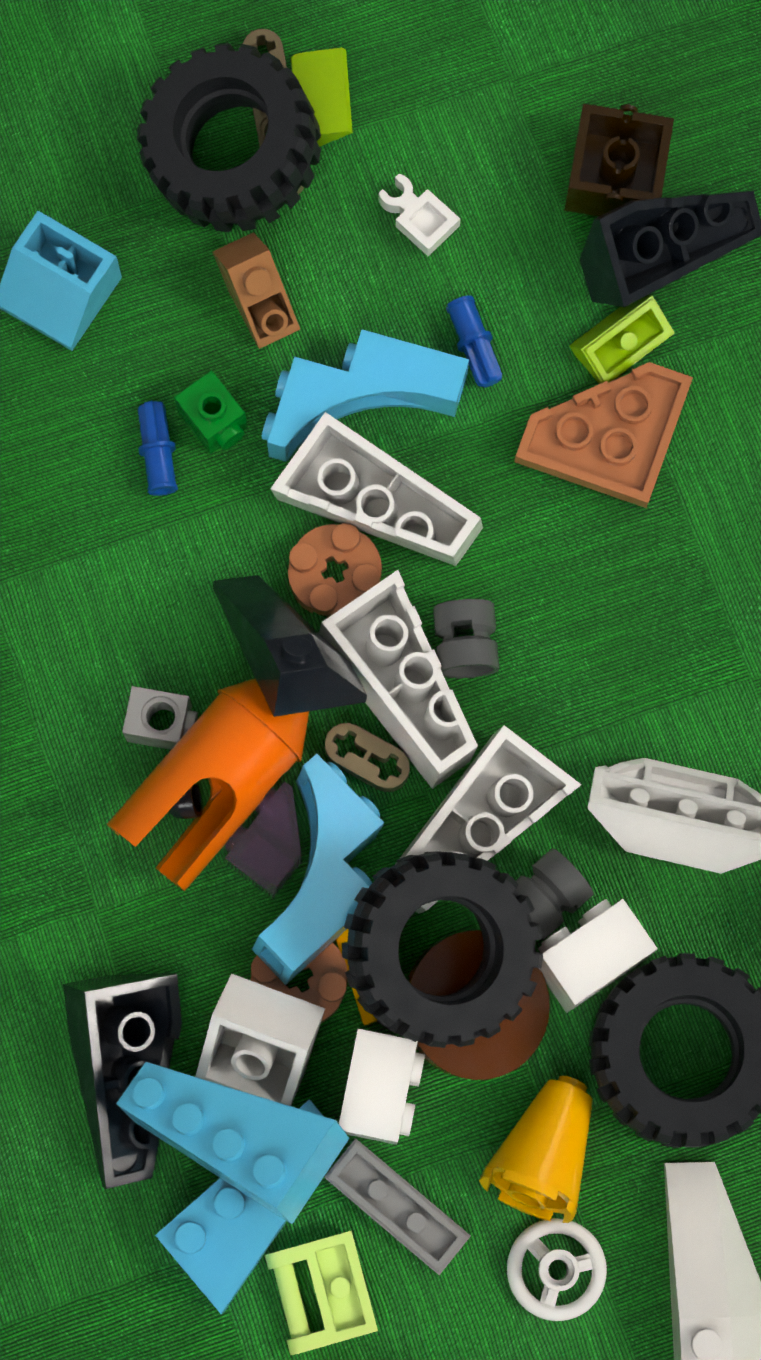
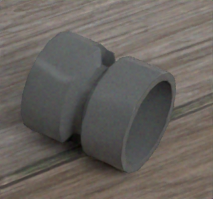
(466, 655)
(554, 889)

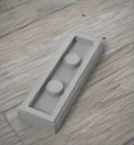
(397, 1206)

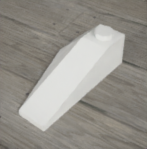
(710, 1269)

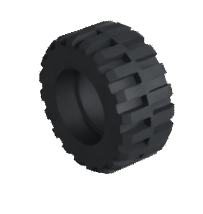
(196, 94)
(505, 962)
(617, 1052)

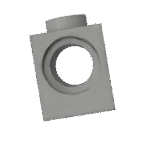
(144, 704)

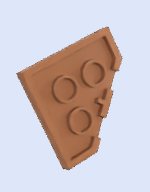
(610, 433)

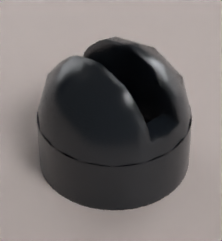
(189, 805)

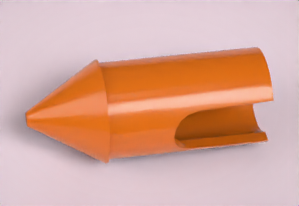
(242, 756)

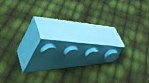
(244, 1139)
(222, 1238)

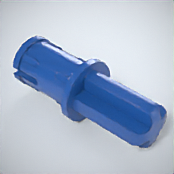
(474, 341)
(157, 449)

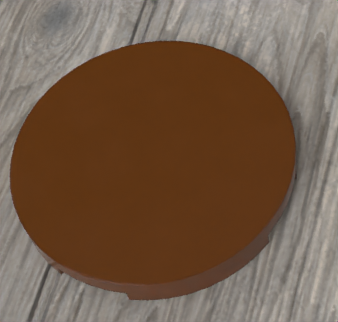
(448, 968)

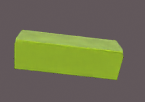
(326, 85)
(622, 339)

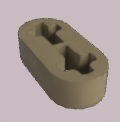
(372, 747)

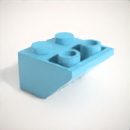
(57, 280)

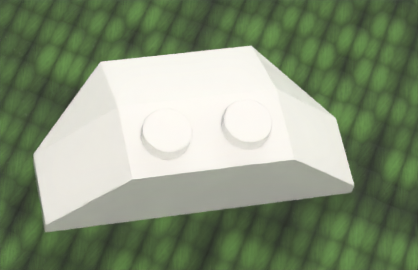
(678, 814)

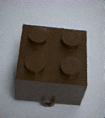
(617, 158)

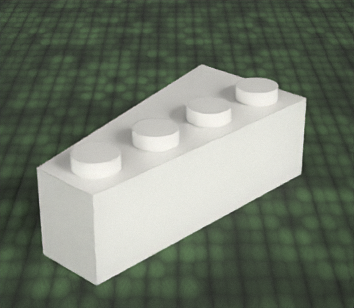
(403, 678)
(494, 800)

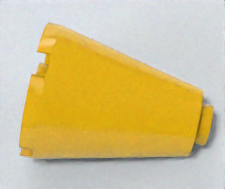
(545, 1153)

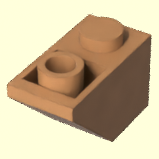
(256, 289)

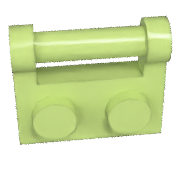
(338, 1290)

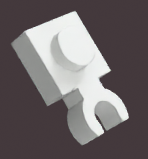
(422, 219)

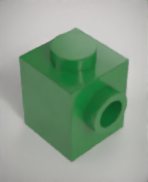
(212, 413)

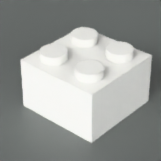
(595, 954)
(259, 1040)
(379, 1086)

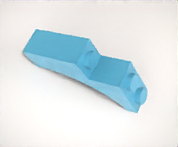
(377, 375)
(339, 831)

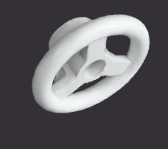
(593, 1261)

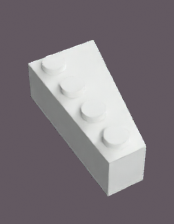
(363, 486)

